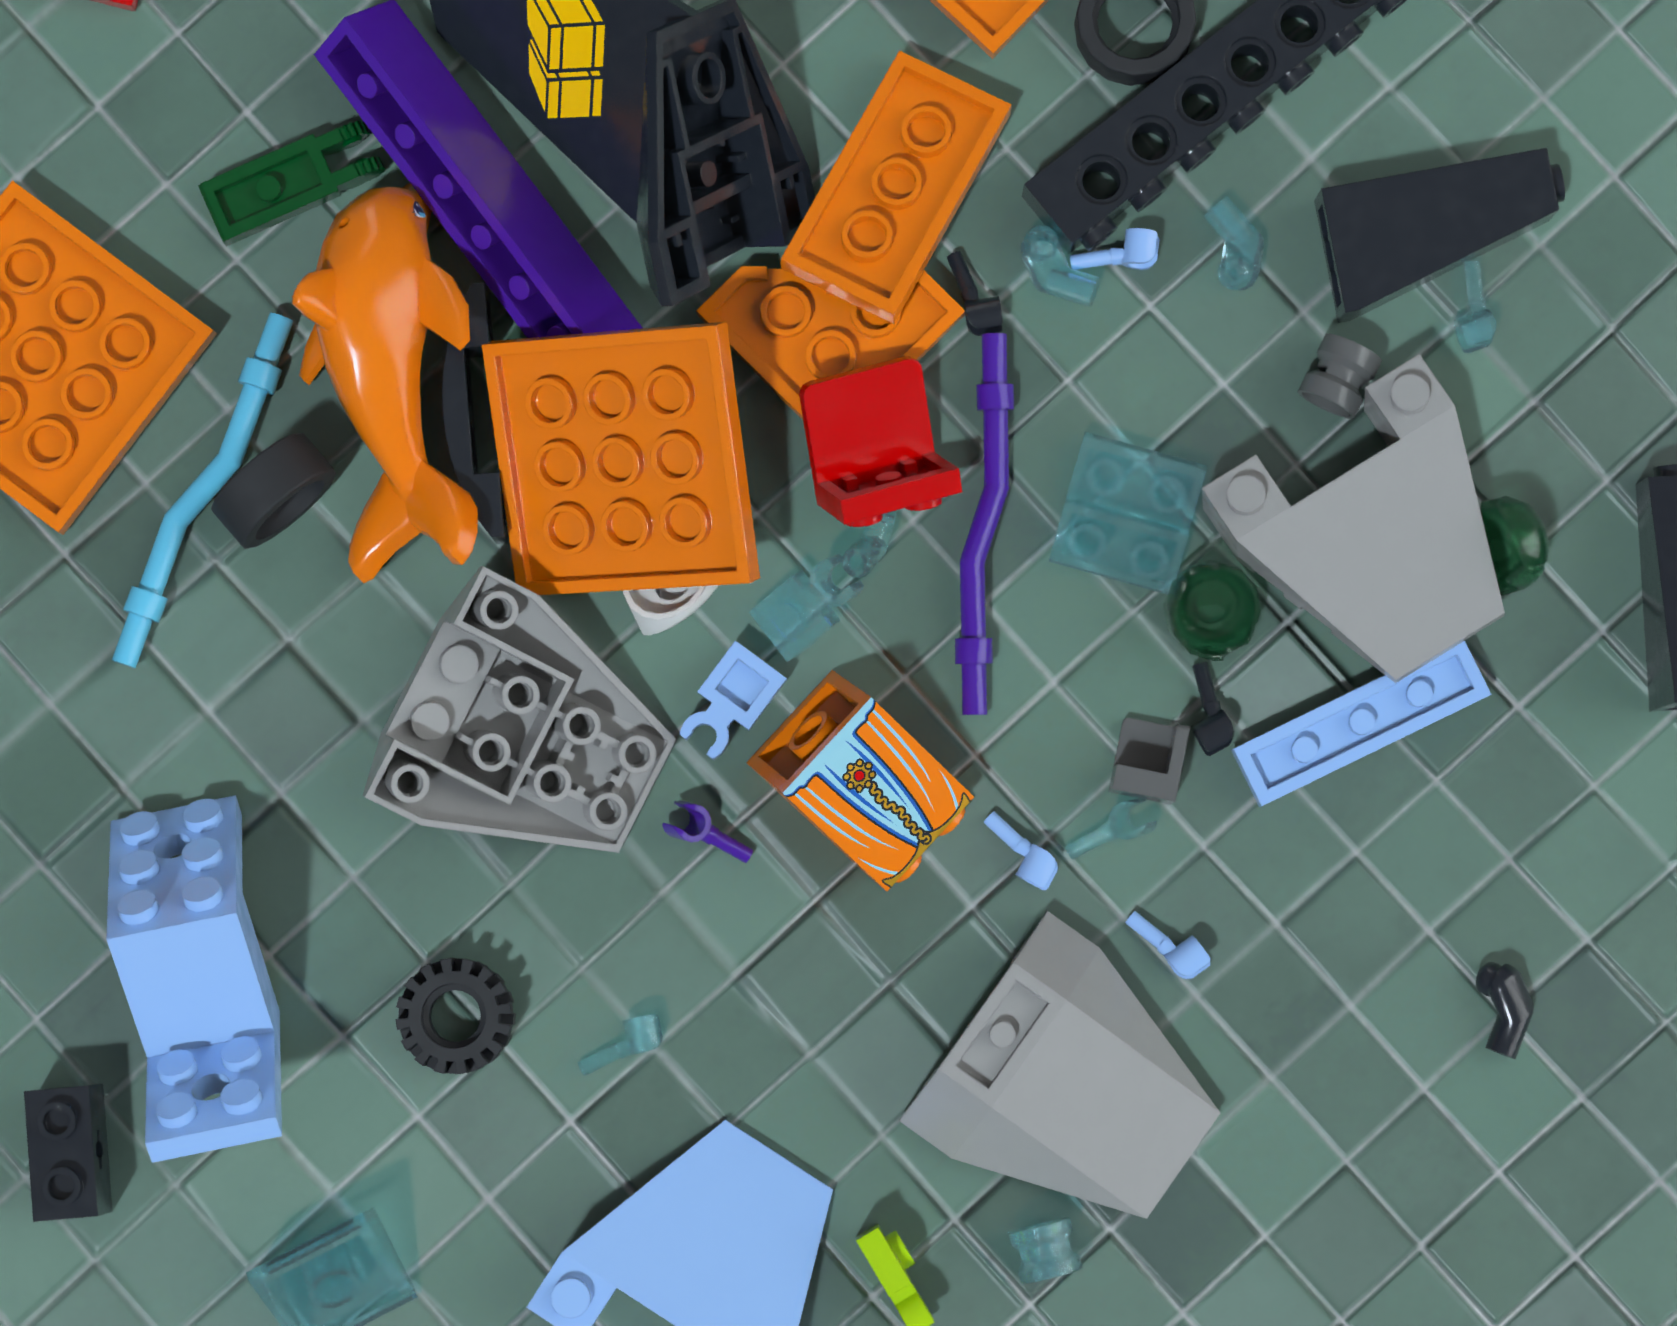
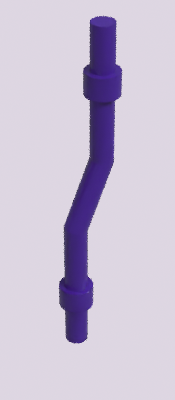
(995, 399)

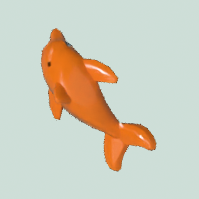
(371, 319)

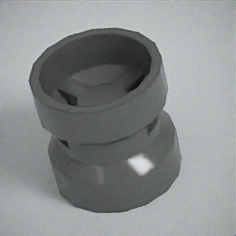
(1341, 372)

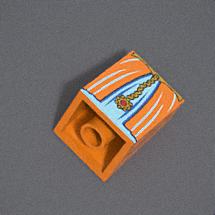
(861, 780)

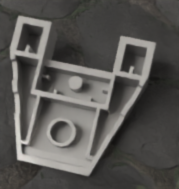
(1386, 549)

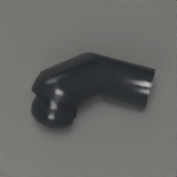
(1512, 1003)

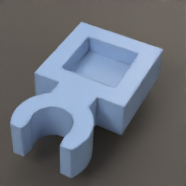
(737, 691)

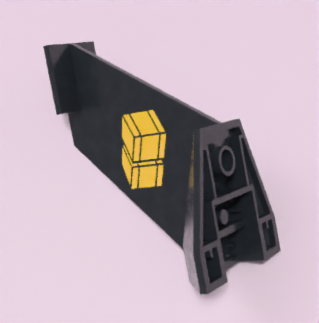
(657, 112)

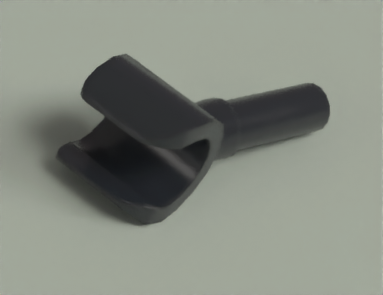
(981, 314)
(1216, 730)

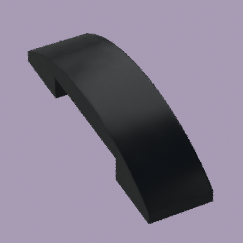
(460, 422)

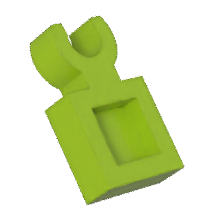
(889, 1261)

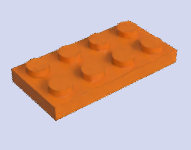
(896, 186)

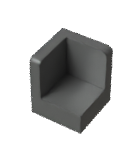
(1149, 760)

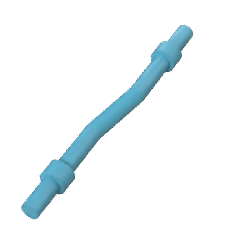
(258, 379)

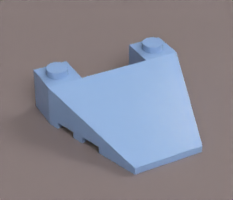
(702, 1243)

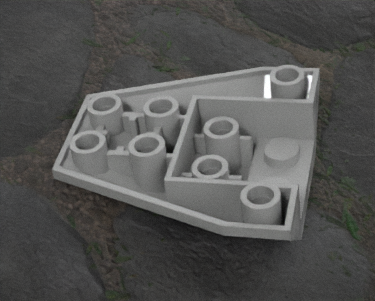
(516, 729)
(1066, 1082)

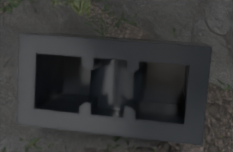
(68, 1152)

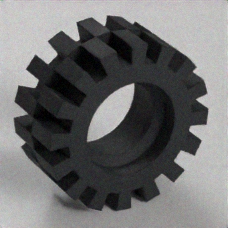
(416, 1022)

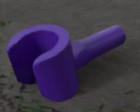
(702, 829)

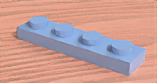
(1358, 724)

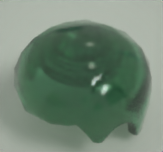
(1515, 542)
(1212, 609)

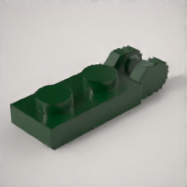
(285, 183)

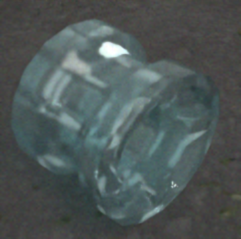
(1045, 1250)

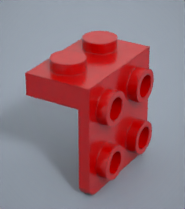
(874, 443)

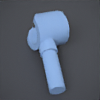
(1139, 252)
(1038, 864)
(1185, 959)

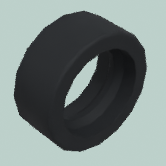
(1126, 69)
(273, 490)

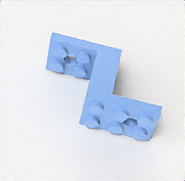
(194, 978)

